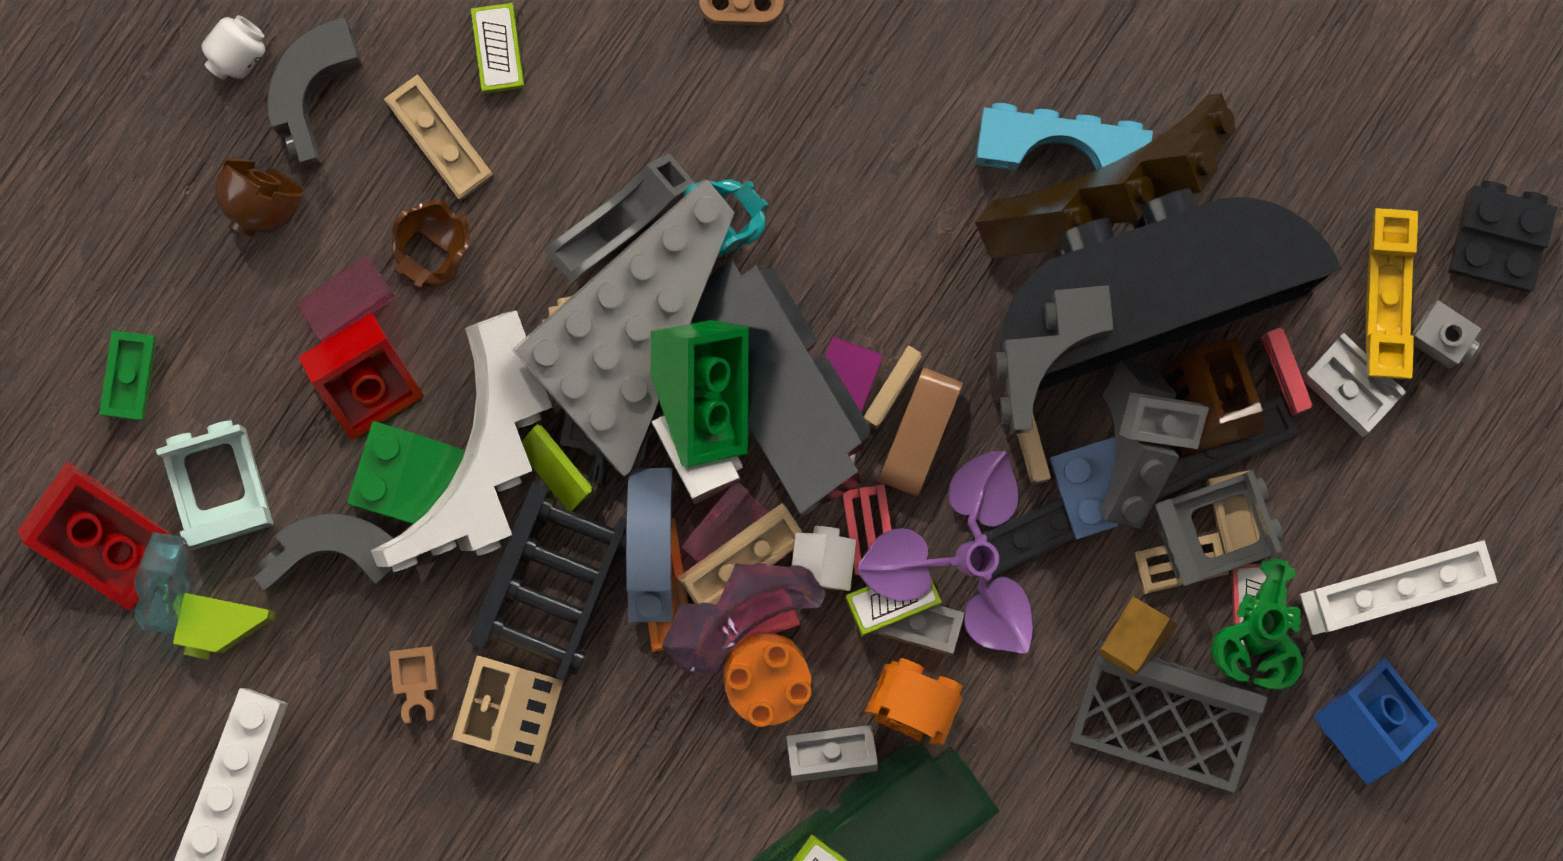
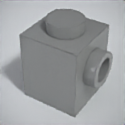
(1446, 335)

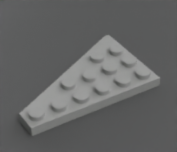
(598, 343)

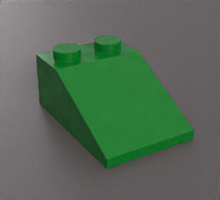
(703, 388)
(402, 473)

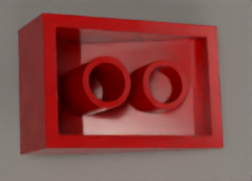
(90, 533)

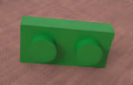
(128, 375)

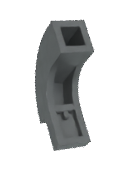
(298, 74)
(320, 536)

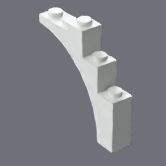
(492, 458)

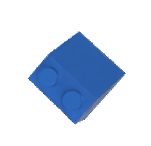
(1376, 721)

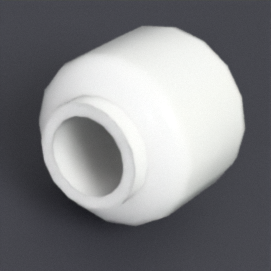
(233, 48)

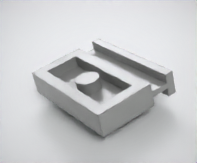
(1344, 385)

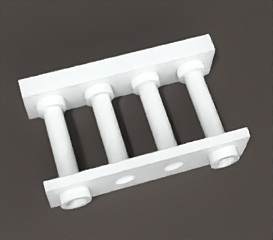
(1398, 588)

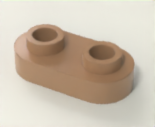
(742, 12)

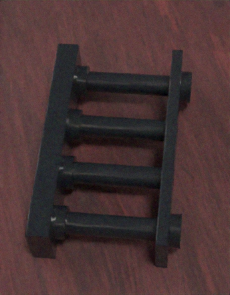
(508, 588)

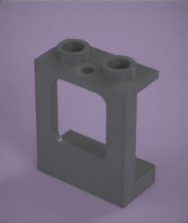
(1183, 544)

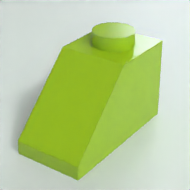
(216, 624)

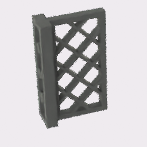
(1188, 684)

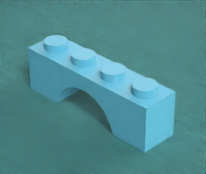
(1011, 135)

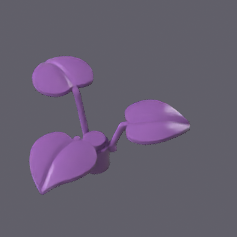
(899, 569)

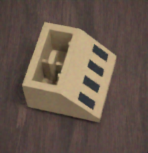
(507, 709)

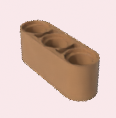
(920, 432)

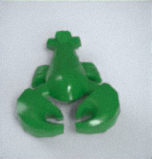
(1261, 630)

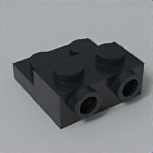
(1502, 236)

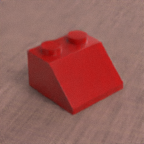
(360, 376)

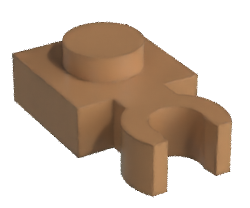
(414, 674)

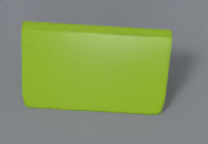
(556, 469)

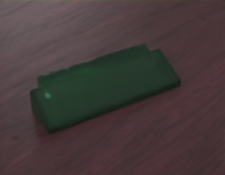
(900, 813)

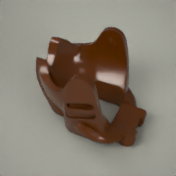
(440, 227)

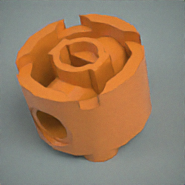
(766, 679)
(915, 702)

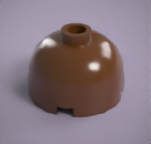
(256, 198)

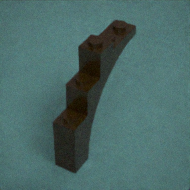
(1117, 191)

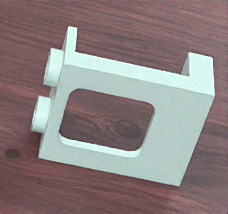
(228, 520)

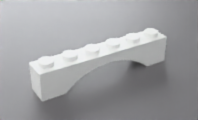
(231, 775)

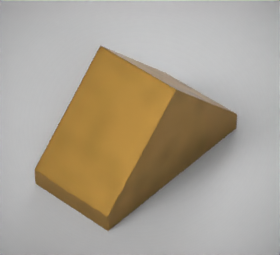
(1137, 636)

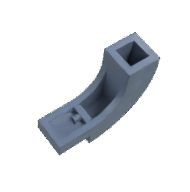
(649, 544)

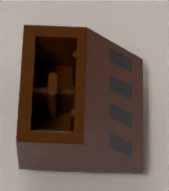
(1220, 380)

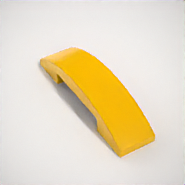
(1390, 293)

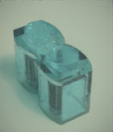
(162, 582)

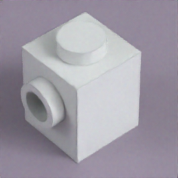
(826, 556)

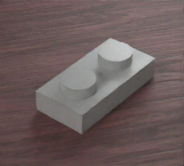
(1164, 420)
(933, 629)
(832, 753)

